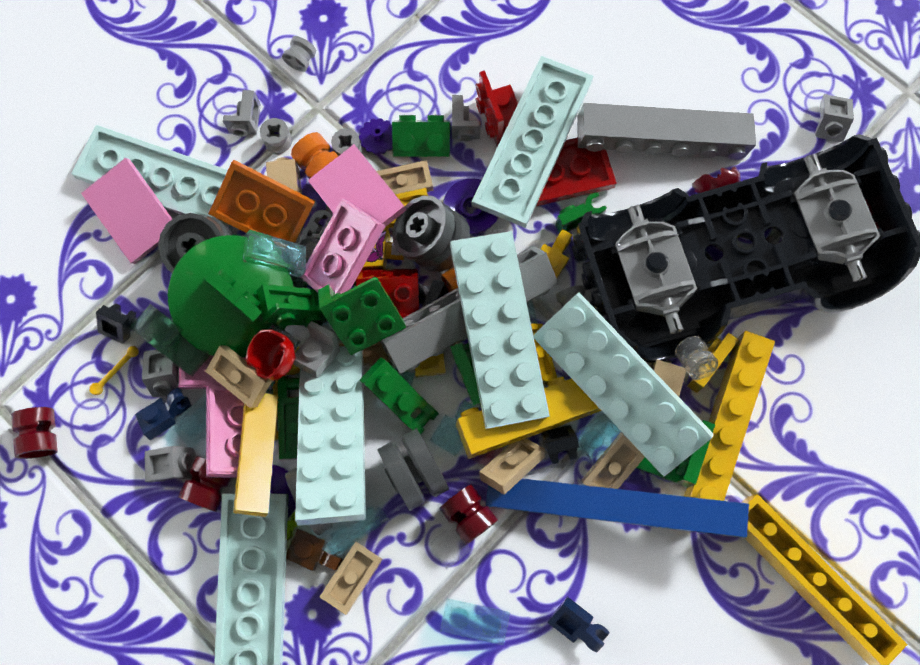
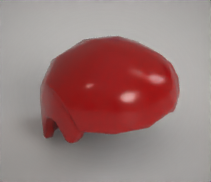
(270, 354)

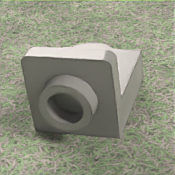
(248, 115)
(835, 118)
(461, 126)
(317, 350)
(159, 373)
(168, 463)

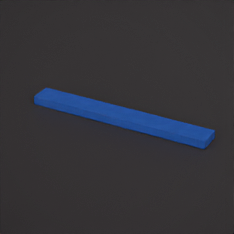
(624, 507)

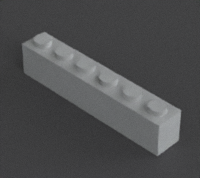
(665, 130)
(442, 321)

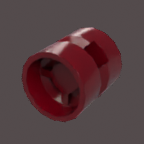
(34, 432)
(201, 489)
(468, 514)

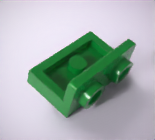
(421, 137)
(289, 305)

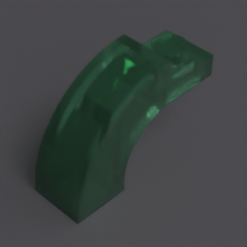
(167, 339)

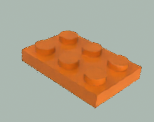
(260, 204)

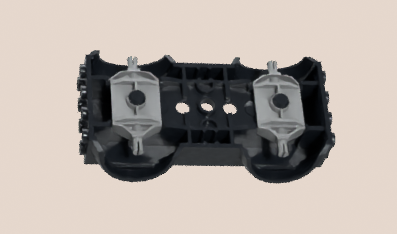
(661, 288)

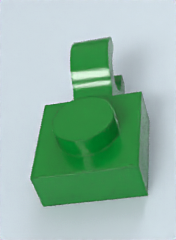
(571, 215)

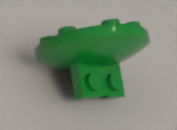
(217, 296)

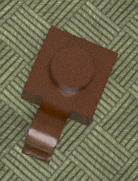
(308, 551)

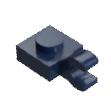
(160, 414)
(575, 623)

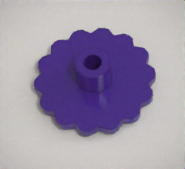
(376, 136)

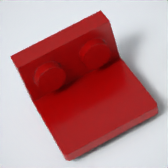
(496, 105)
(399, 285)

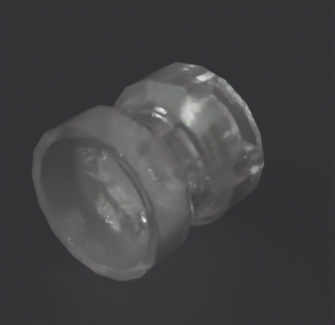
(697, 360)

